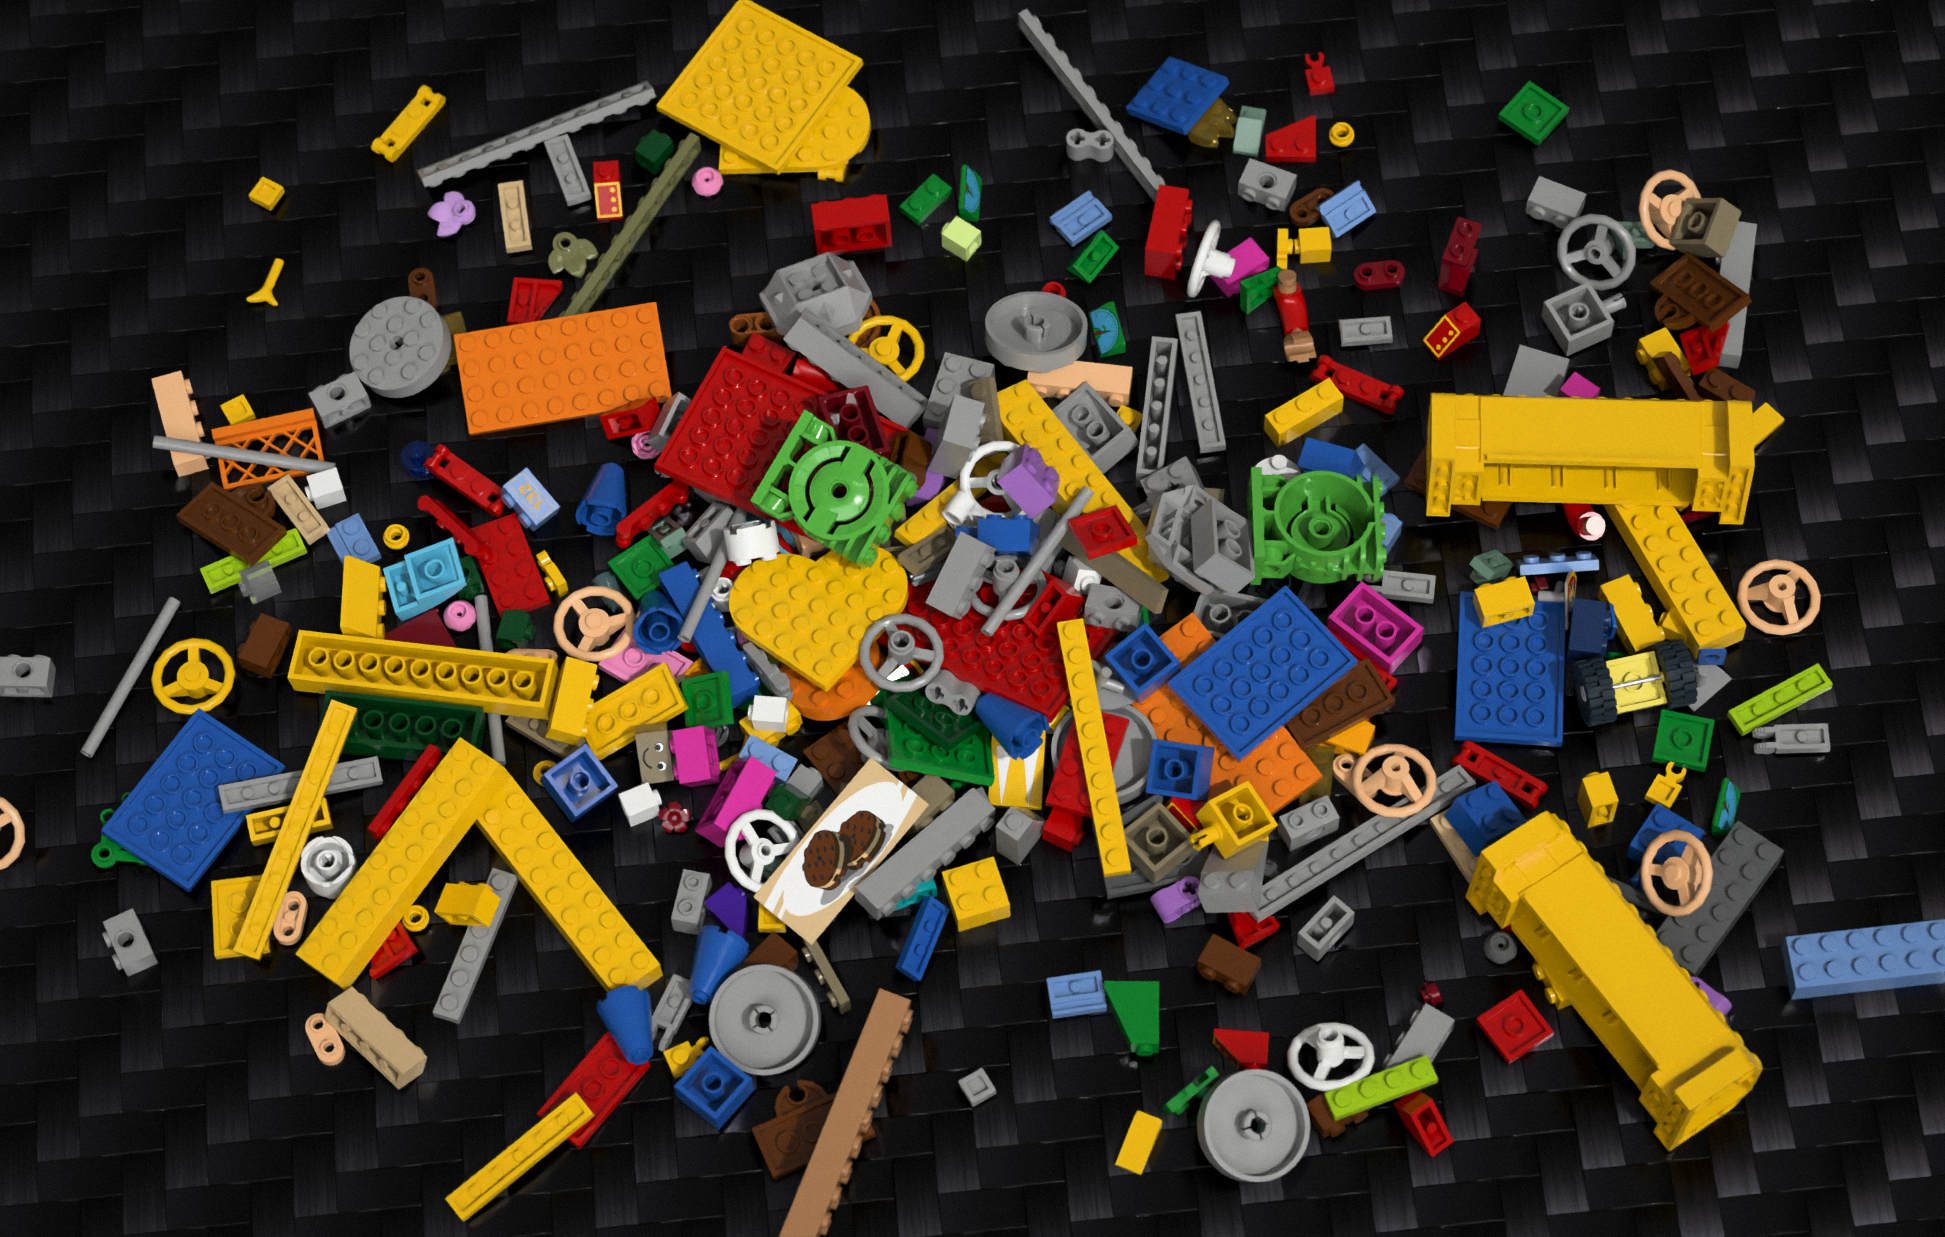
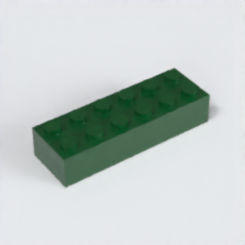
(406, 726)

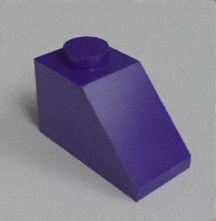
(729, 909)

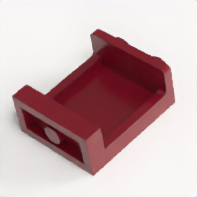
(1459, 256)

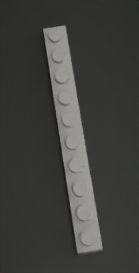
(1087, 100)
(543, 131)
(1356, 845)

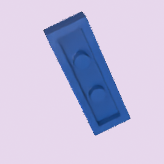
(922, 938)

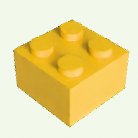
(976, 894)

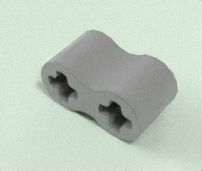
(1093, 145)
(952, 692)

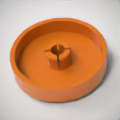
(843, 698)

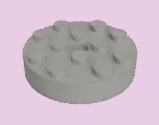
(1036, 331)
(423, 349)
(1134, 757)
(793, 1024)
(1280, 1119)

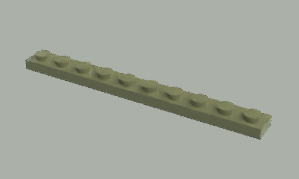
(634, 227)

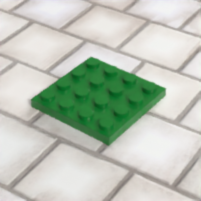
(915, 752)

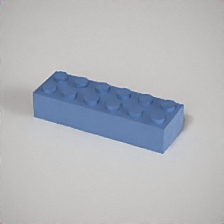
(1865, 959)

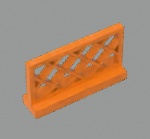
(267, 428)

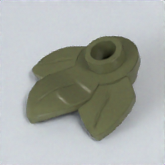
(573, 257)

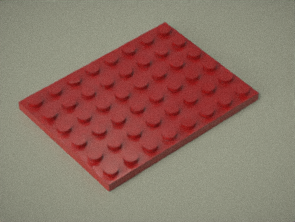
(738, 430)
(1010, 662)

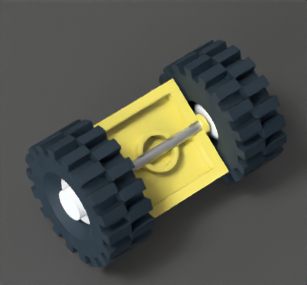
(1634, 682)

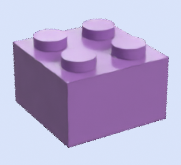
(1029, 480)

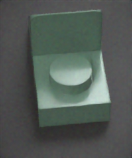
(1249, 131)
(1638, 236)
(668, 536)
(1490, 567)

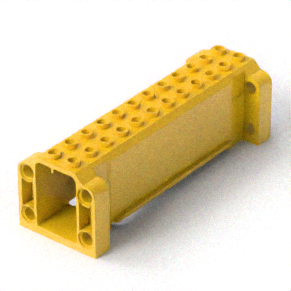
(1589, 452)
(1616, 975)

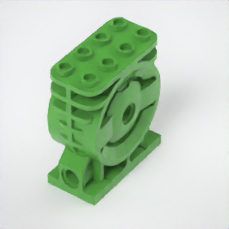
(853, 541)
(1305, 554)

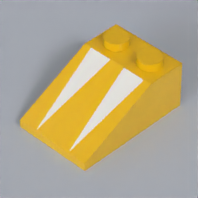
(1019, 780)

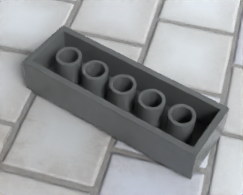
(1739, 872)

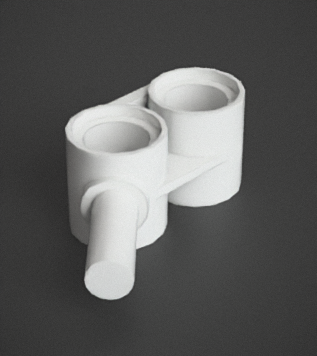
(960, 511)

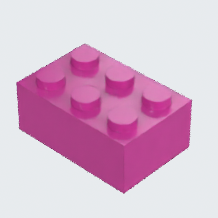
(1375, 627)
(738, 793)

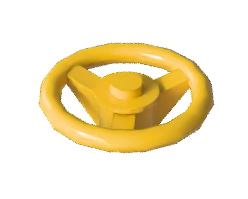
(886, 349)
(193, 677)

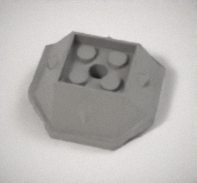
(824, 286)
(1171, 537)

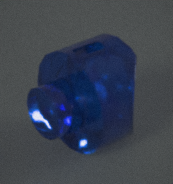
(414, 456)

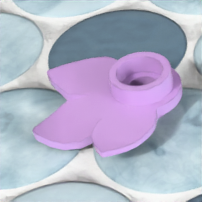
(450, 214)

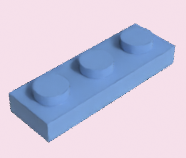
(1557, 563)

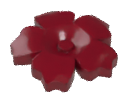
(674, 818)

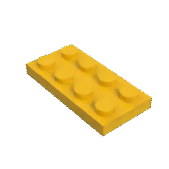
(643, 701)

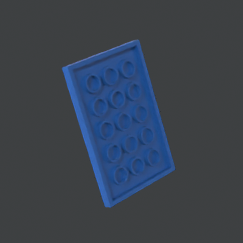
(1262, 673)
(1511, 676)
(176, 808)

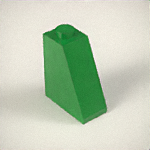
(1136, 1013)

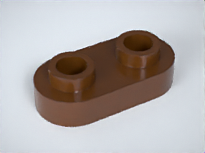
(1306, 207)
(423, 289)

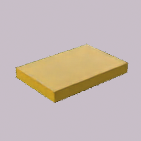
(230, 907)

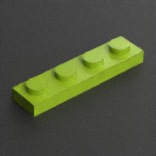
(226, 571)
(1780, 699)
(1380, 1087)

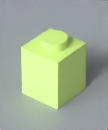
(961, 238)

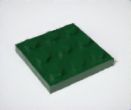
(934, 719)

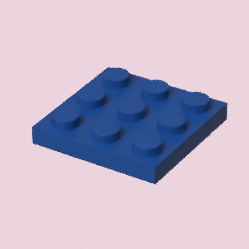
(1177, 95)

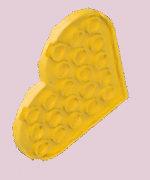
(829, 146)
(817, 610)

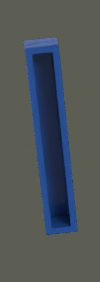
(710, 638)

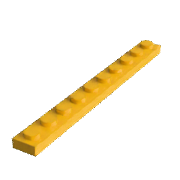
(1093, 748)
(295, 830)

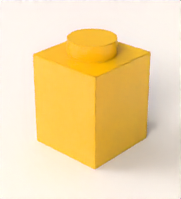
(1313, 245)

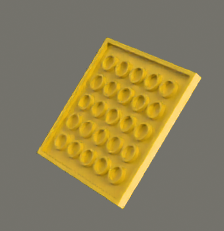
(760, 85)

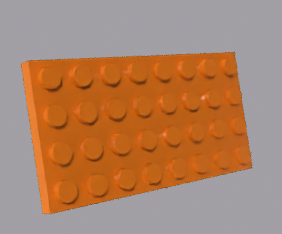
(561, 368)
(1274, 769)

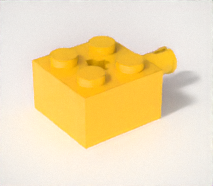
(1233, 821)

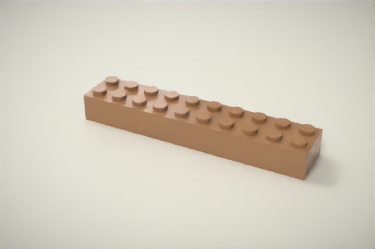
(849, 1117)

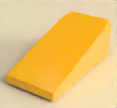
(1139, 1142)

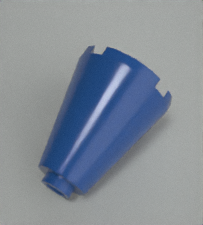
(604, 501)
(657, 624)
(1012, 724)
(714, 961)
(629, 1021)

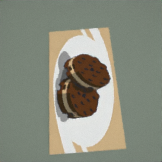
(841, 850)

